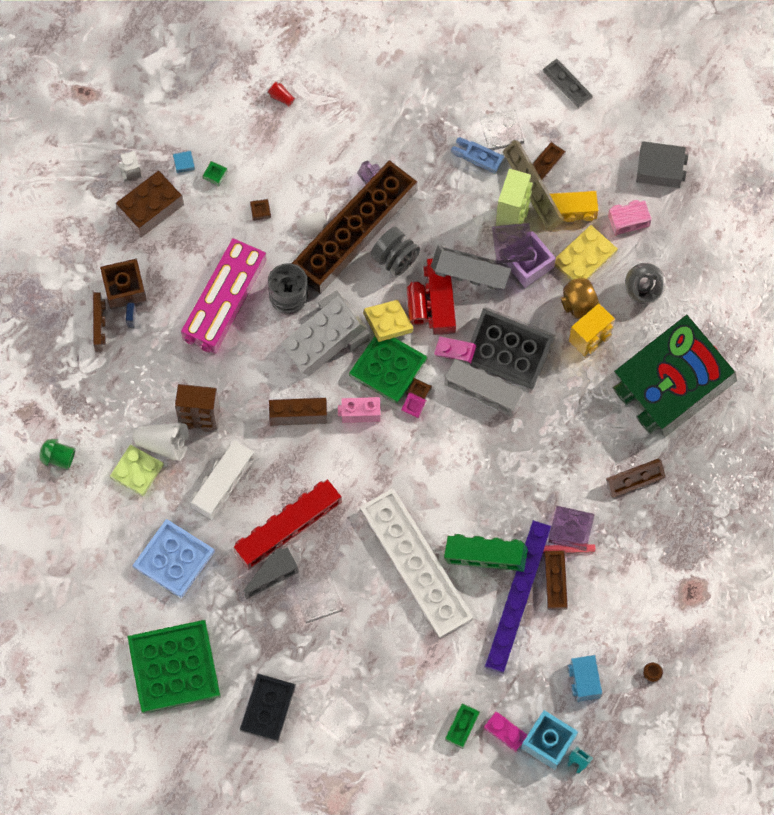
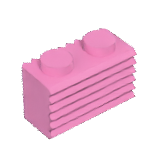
(629, 217)

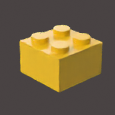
(592, 330)

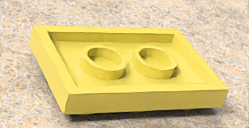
(585, 255)

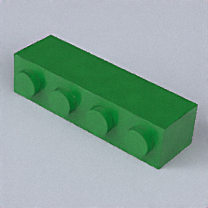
(486, 552)

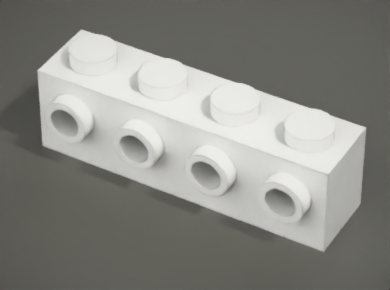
(222, 480)

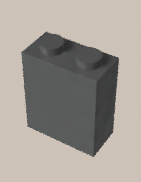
(661, 164)

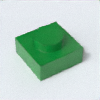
(215, 173)

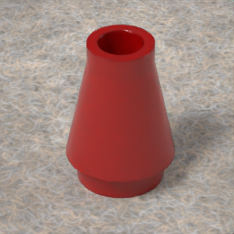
(281, 94)

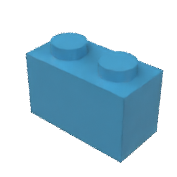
(585, 678)

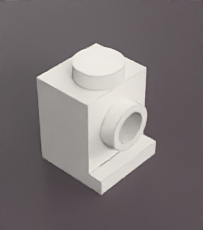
(129, 166)

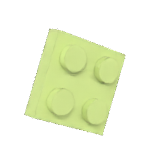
(136, 470)

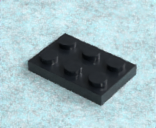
(267, 708)

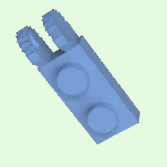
(478, 155)

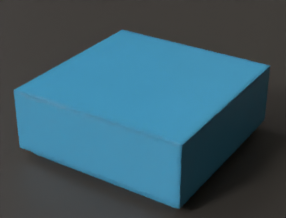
(183, 162)

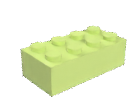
(514, 199)

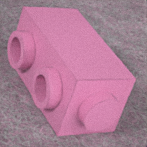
(359, 410)

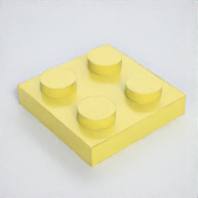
(388, 320)

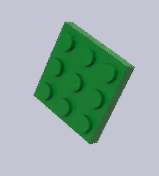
(388, 367)

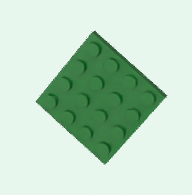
(173, 666)

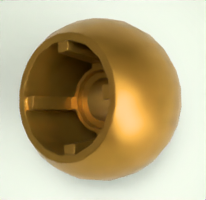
(579, 297)

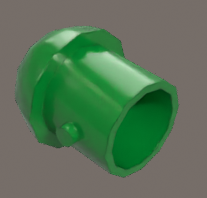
(56, 454)

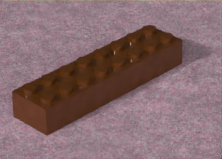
(356, 225)

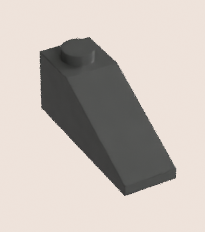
(274, 570)

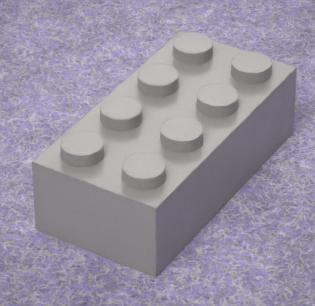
(323, 335)

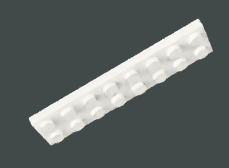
(416, 563)

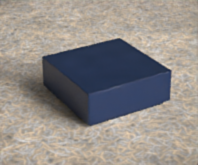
(130, 315)

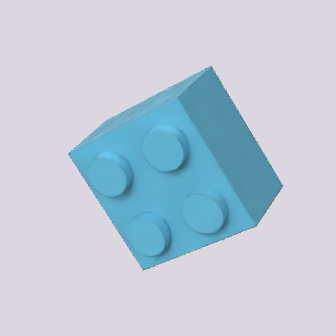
(549, 740)

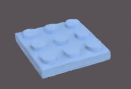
(173, 558)

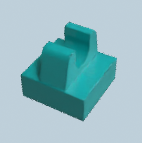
(581, 758)

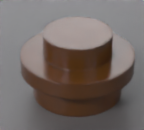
(652, 672)

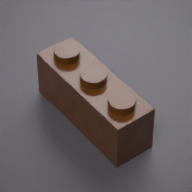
(298, 411)

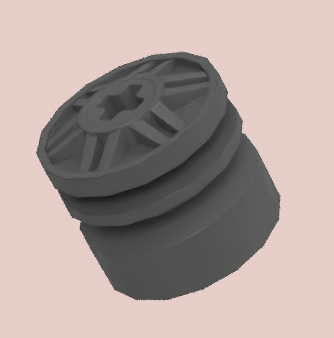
(395, 251)
(288, 288)

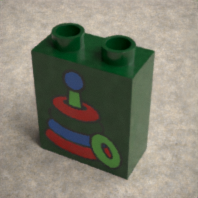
(673, 377)

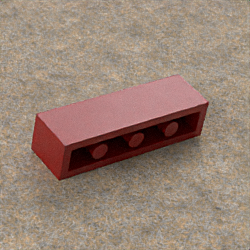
(440, 303)

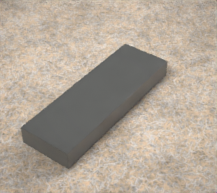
(567, 83)

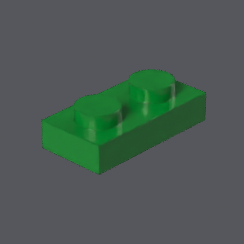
(462, 726)

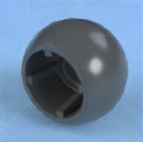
(641, 271)

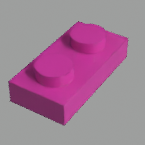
(455, 349)
(505, 731)

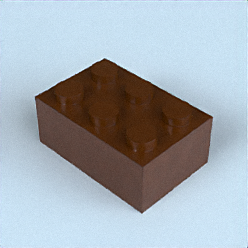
(149, 204)
(197, 407)

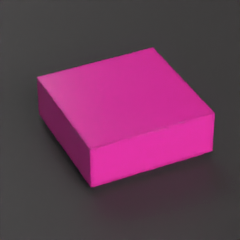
(414, 405)

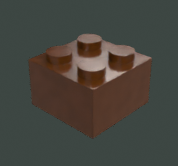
(123, 283)

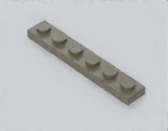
(540, 196)

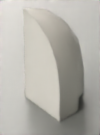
(311, 224)

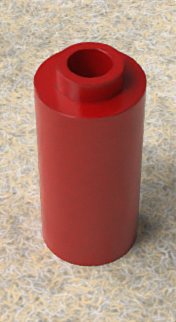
(417, 303)

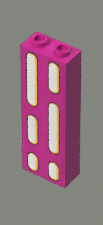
(223, 296)

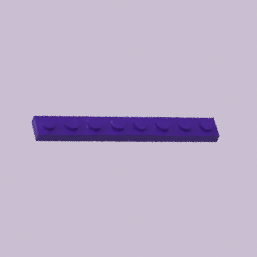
(517, 599)

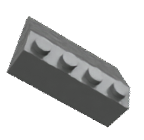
(510, 347)

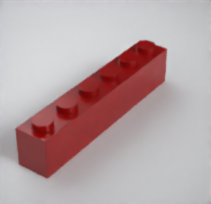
(287, 524)

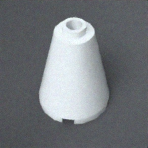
(163, 439)

